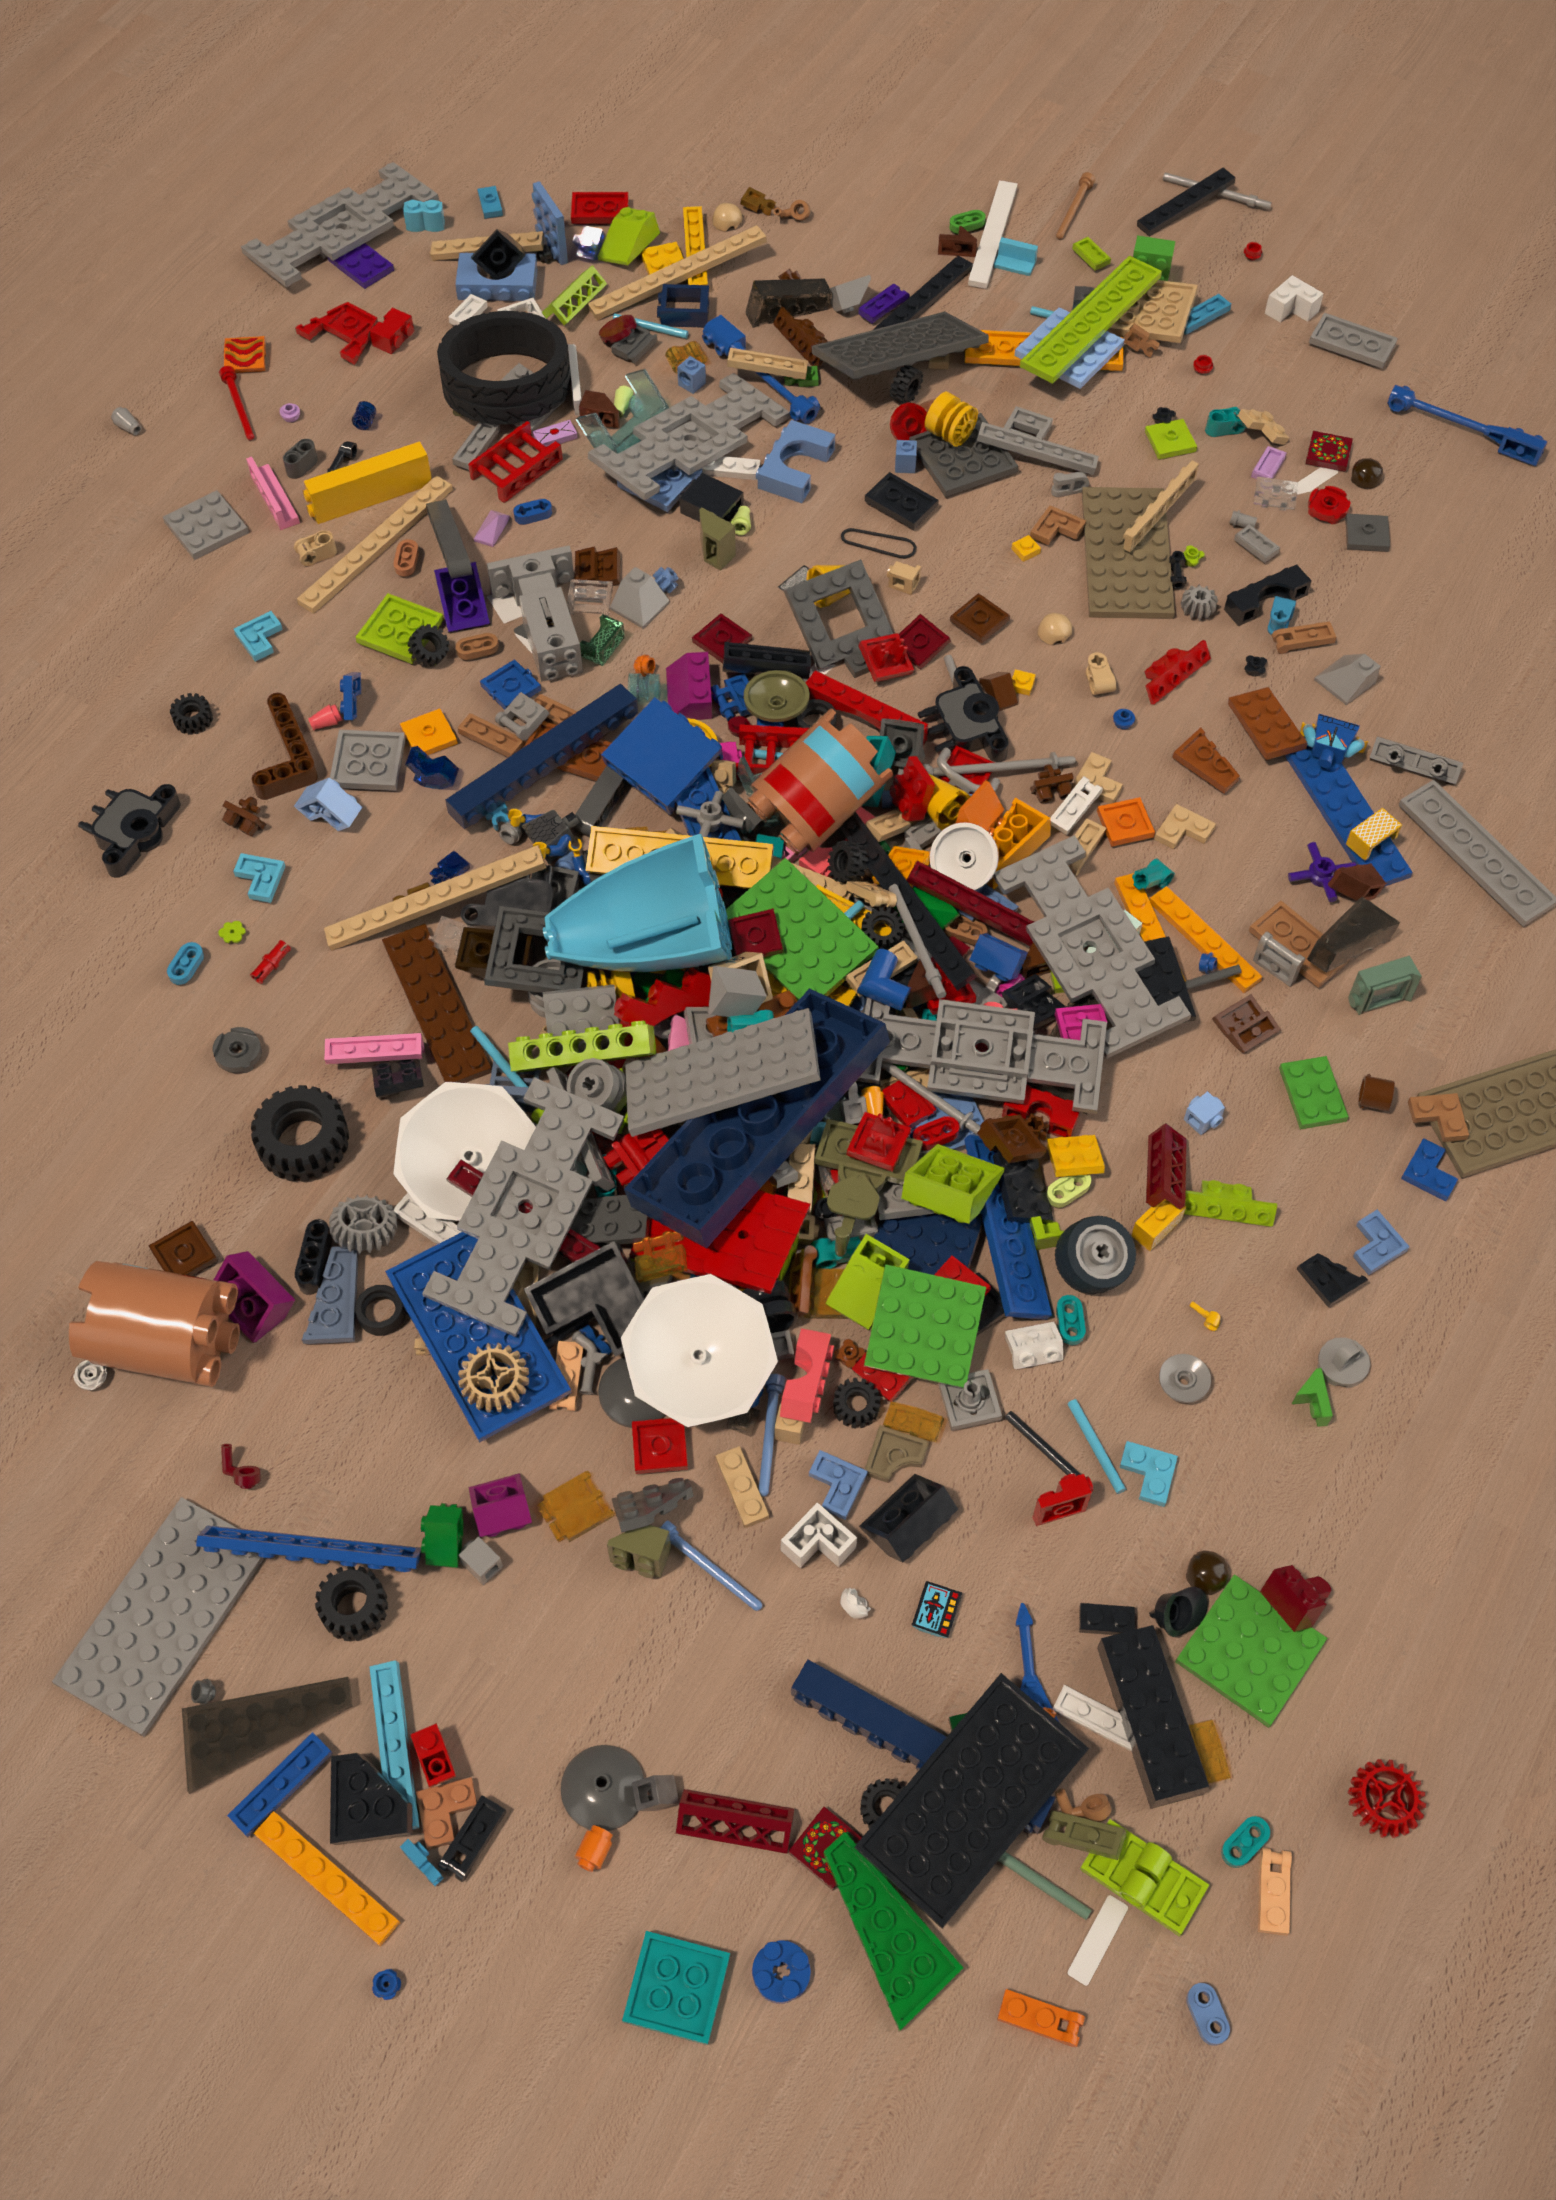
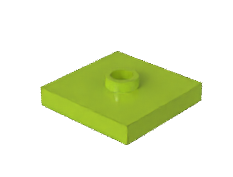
(1170, 439)

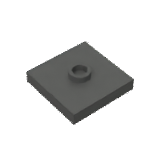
(1367, 532)

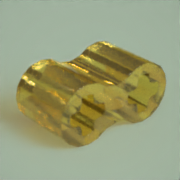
(676, 355)

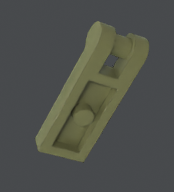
(1085, 1835)

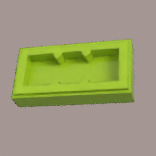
(1091, 253)

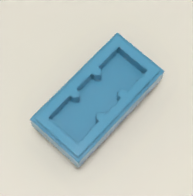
(490, 202)

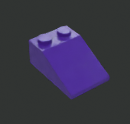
(462, 600)

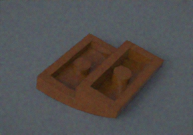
(598, 565)
(1246, 1024)

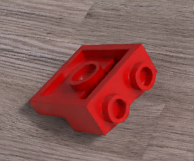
(912, 790)
(1069, 1499)

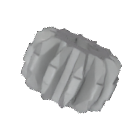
(1199, 602)

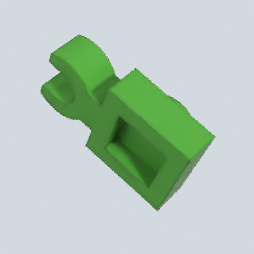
(811, 378)

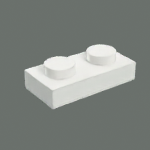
(470, 307)

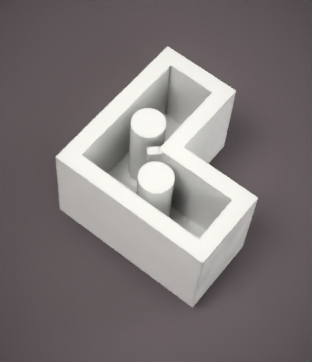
(1294, 297)
(818, 1532)

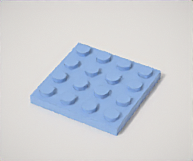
(1088, 364)

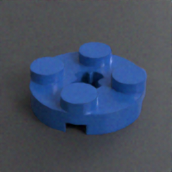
(790, 1986)

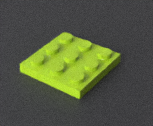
(393, 624)

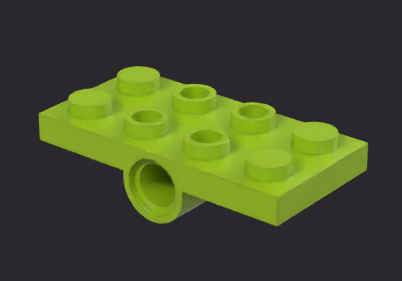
(1149, 1881)

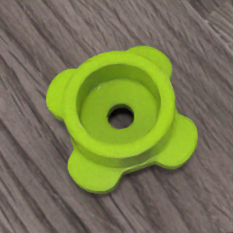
(1192, 556)

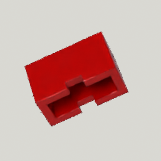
(392, 331)

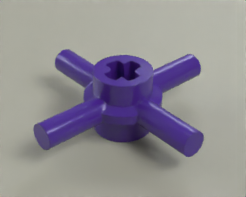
(1319, 872)

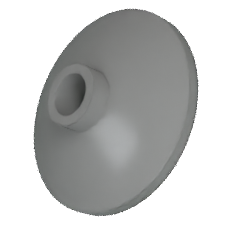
(1188, 1368)

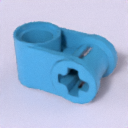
(1281, 614)

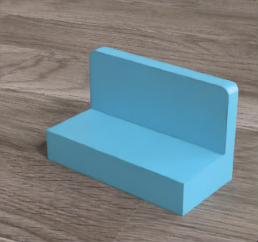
(1016, 256)

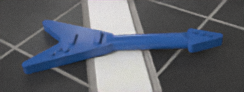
(1030, 1683)

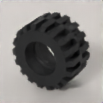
(341, 1585)

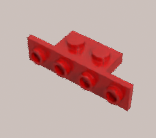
(1174, 669)

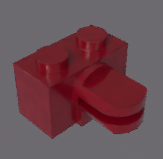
(1295, 1598)

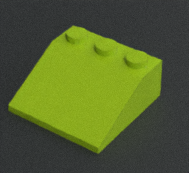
(951, 1183)

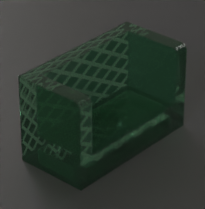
(604, 642)

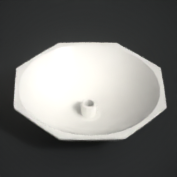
(451, 1126)
(699, 1350)

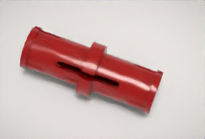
(270, 962)

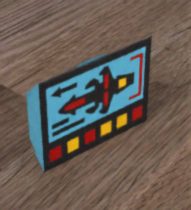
(936, 1610)

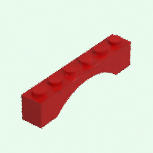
(855, 702)

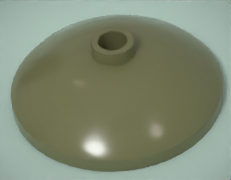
(776, 696)

